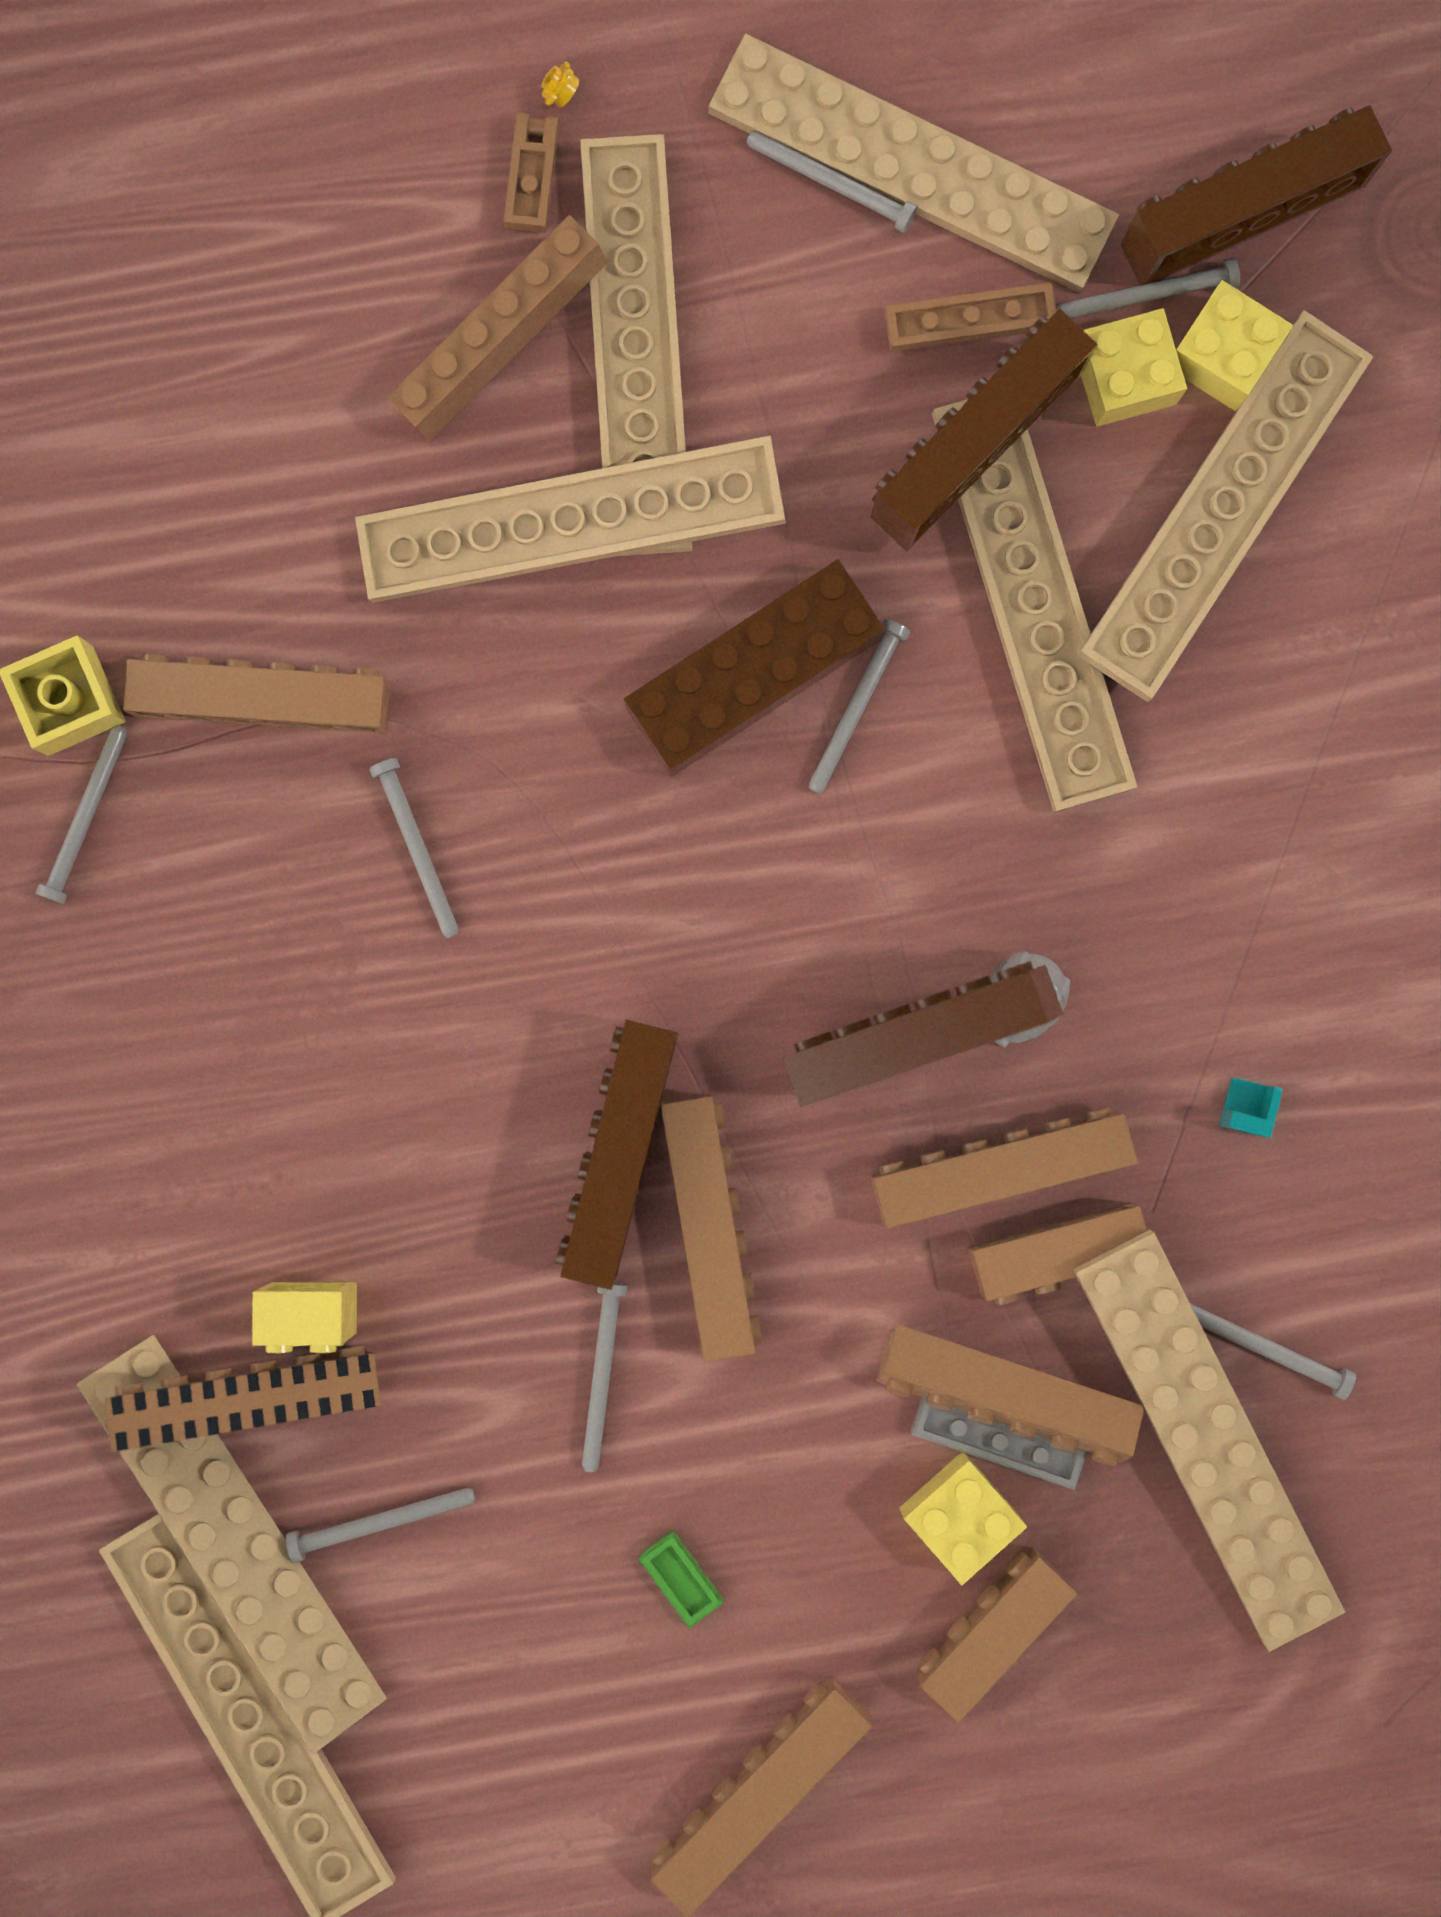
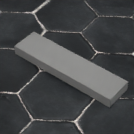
(998, 1445)

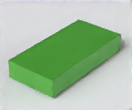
(681, 1578)

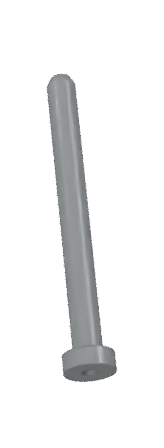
(900, 214)
(1227, 272)
(893, 634)
(386, 772)
(83, 816)
(601, 1374)
(1340, 1382)
(299, 1545)

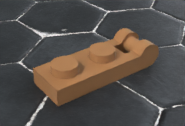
(531, 173)

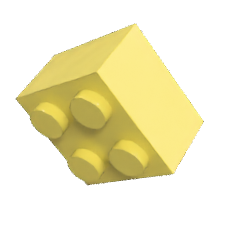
(1230, 345)
(1132, 368)
(62, 696)
(304, 1315)
(962, 1518)

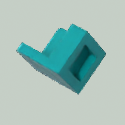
(1250, 1107)

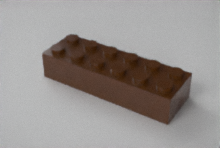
(1255, 195)
(982, 429)
(754, 667)
(919, 1037)
(618, 1154)

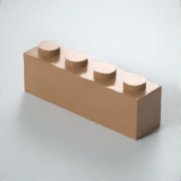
(1050, 1253)
(994, 1634)

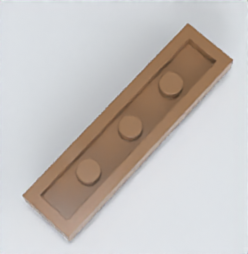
(967, 316)

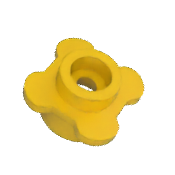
(559, 85)

